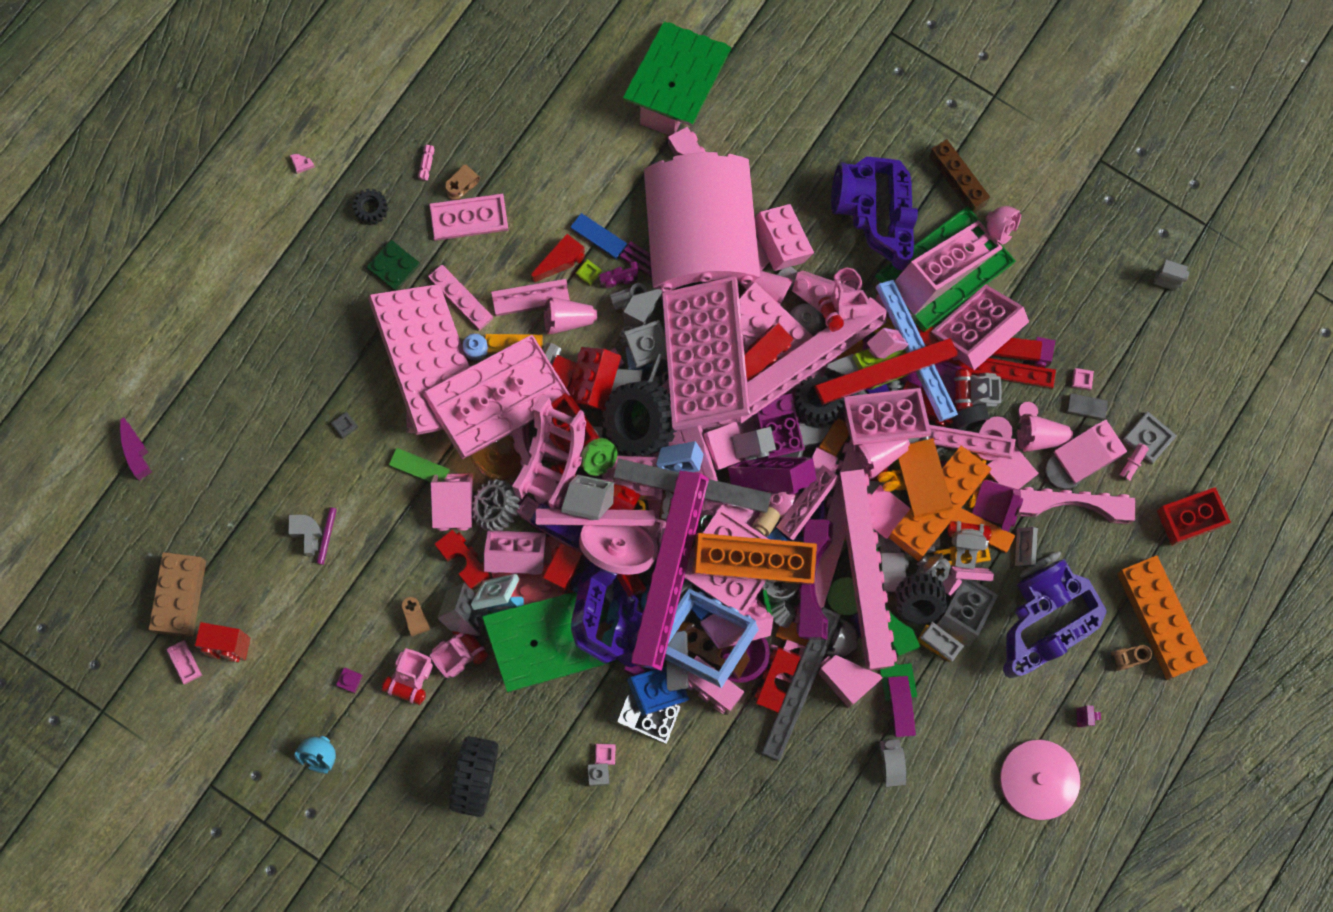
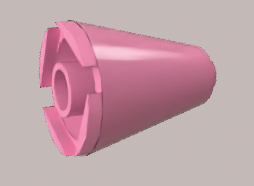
(773, 285)
(567, 315)
(1041, 433)
(879, 455)

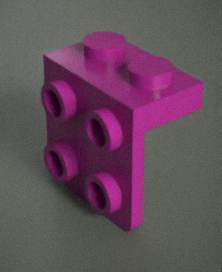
(998, 503)

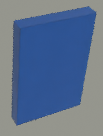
(652, 692)

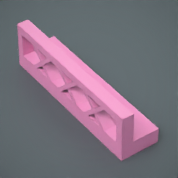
(528, 297)
(807, 502)

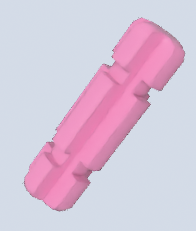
(426, 162)

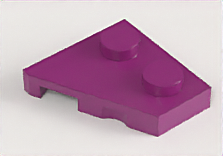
(616, 276)

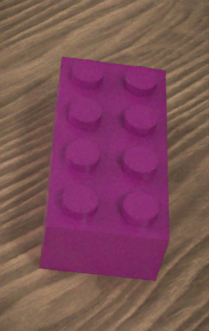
(774, 474)

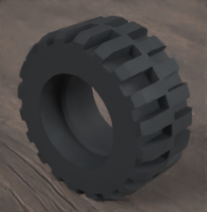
(619, 421)
(473, 776)

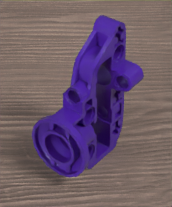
(855, 195)
(1051, 590)
(622, 636)

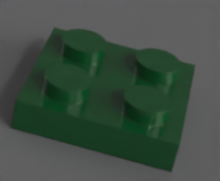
(393, 265)

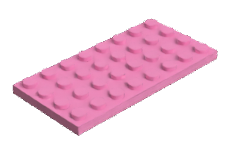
(419, 346)
(705, 354)

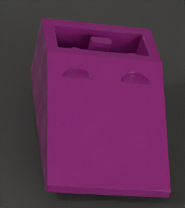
(784, 424)

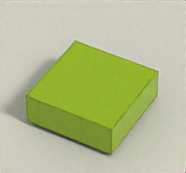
(588, 272)

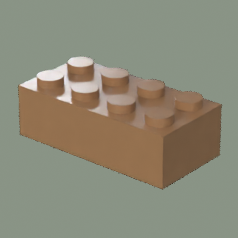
(177, 595)

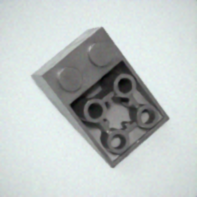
(627, 714)

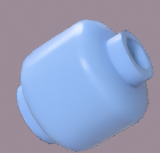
(475, 347)

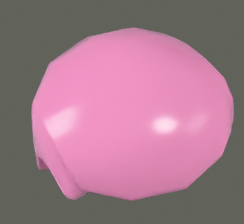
(849, 277)

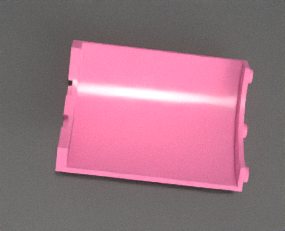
(701, 220)

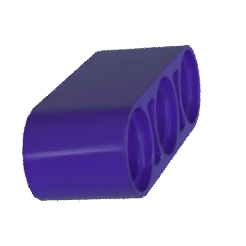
(566, 533)

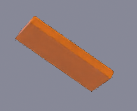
(924, 479)

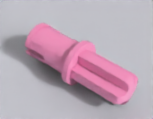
(1134, 461)

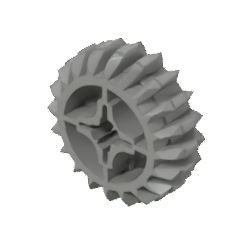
(490, 516)

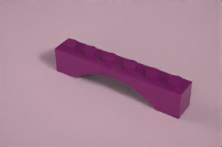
(813, 622)

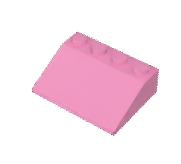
(982, 325)
(886, 416)

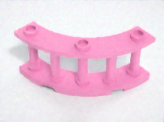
(543, 422)

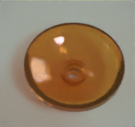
(504, 461)

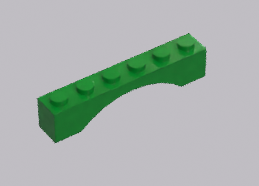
(904, 636)

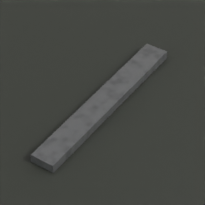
(715, 491)
(798, 690)

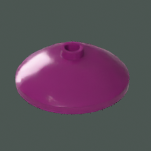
(759, 657)

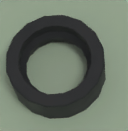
(971, 417)

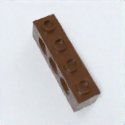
(959, 176)
(714, 656)

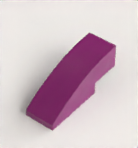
(133, 450)
(901, 706)

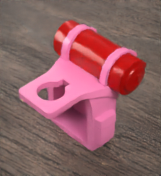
(843, 306)
(458, 651)
(408, 677)

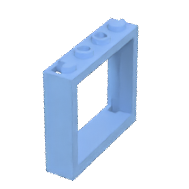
(727, 613)

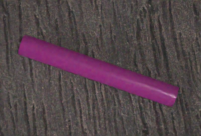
(326, 536)

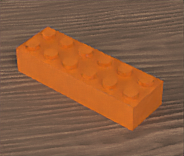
(962, 476)
(754, 558)
(1162, 617)

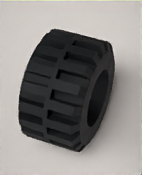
(811, 413)
(921, 599)

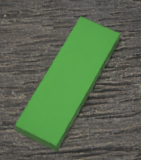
(417, 466)

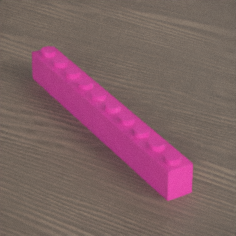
(670, 570)

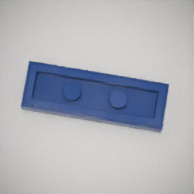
(598, 236)

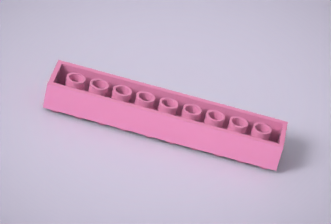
(865, 570)

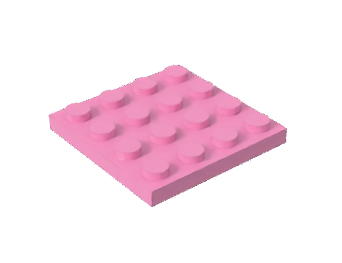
(729, 591)

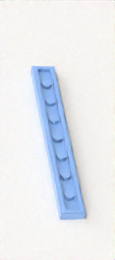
(906, 327)

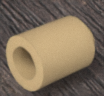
(766, 521)

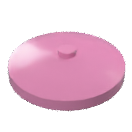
(619, 548)
(1039, 780)

